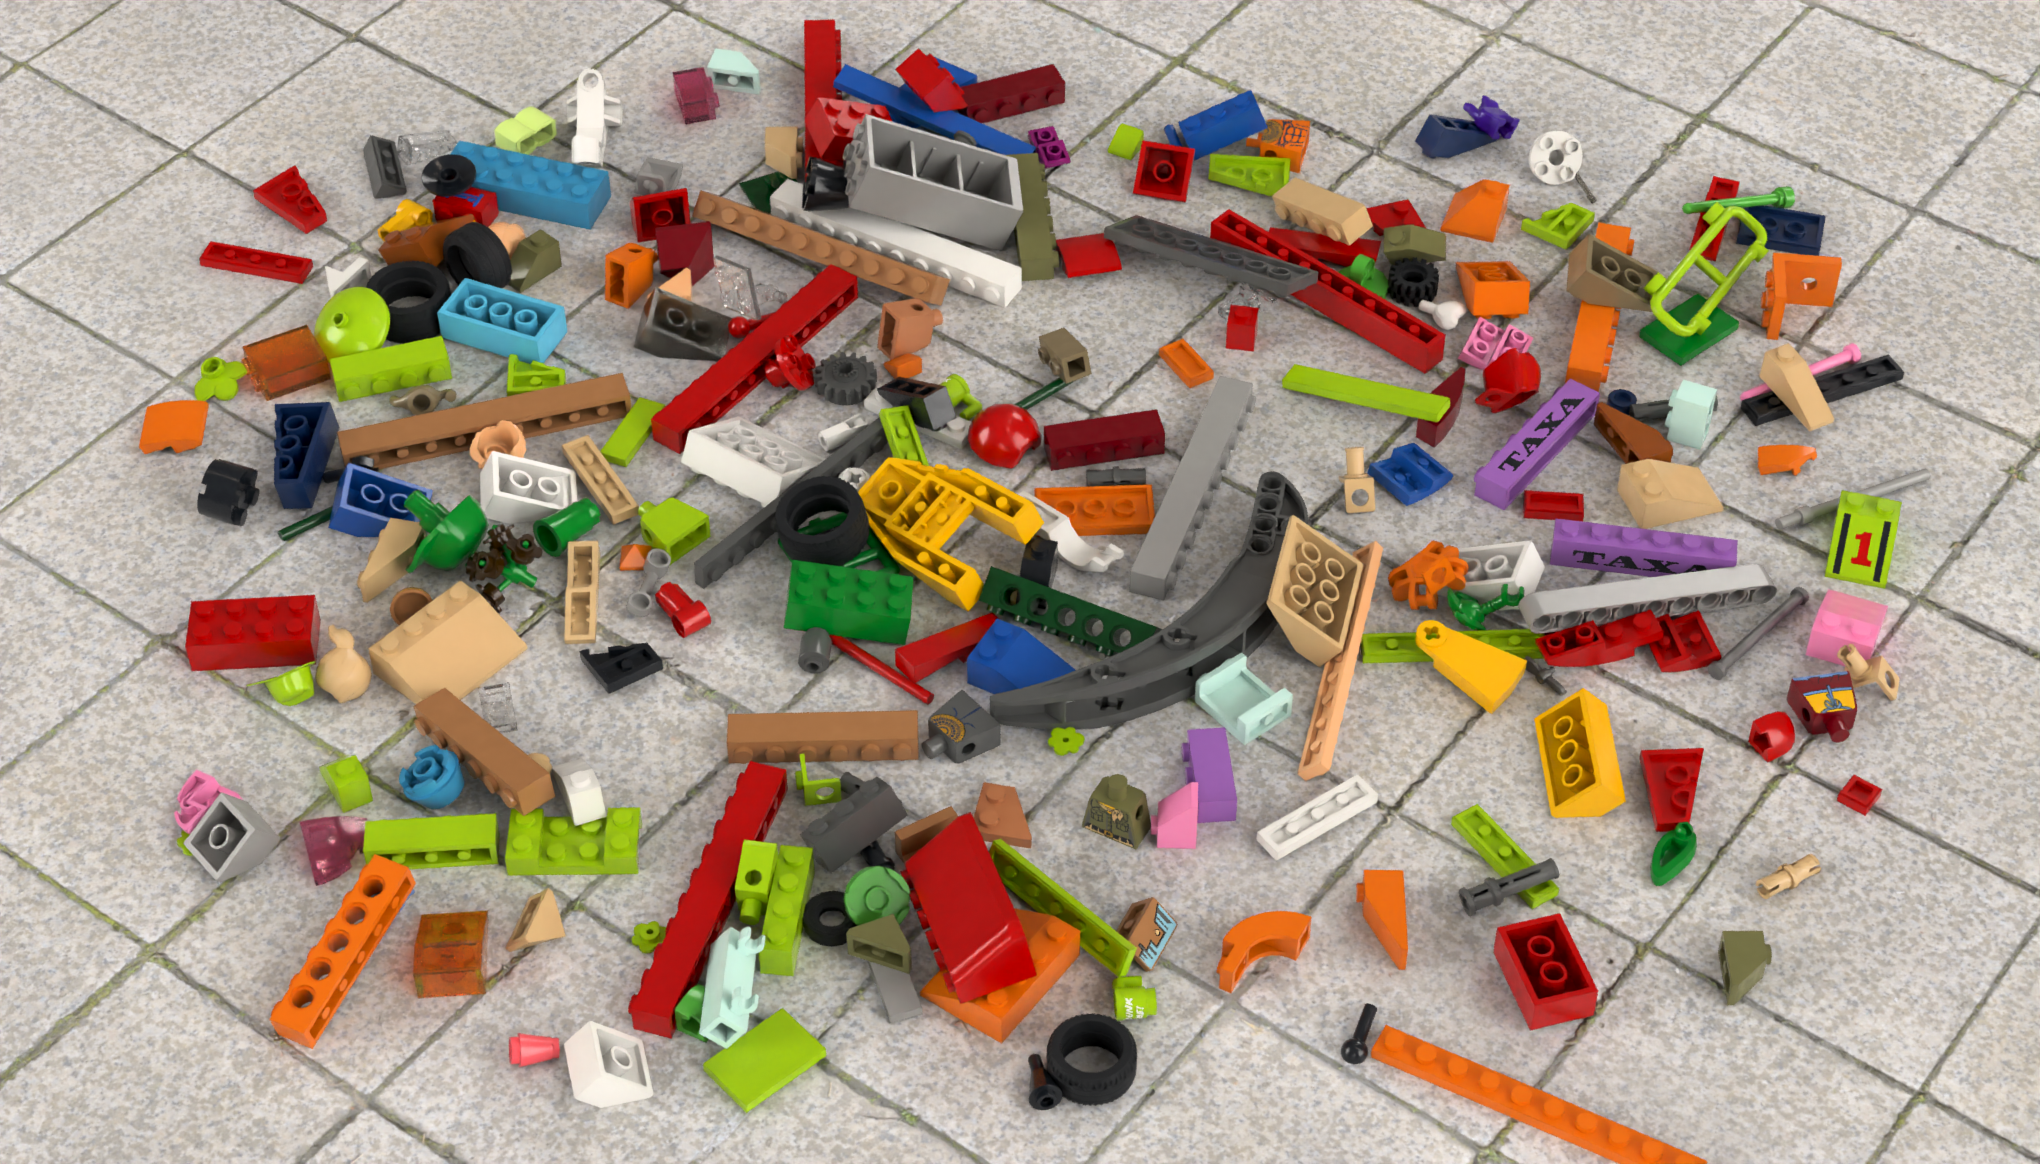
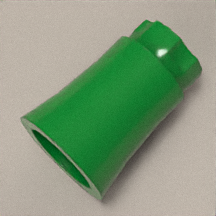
(565, 526)

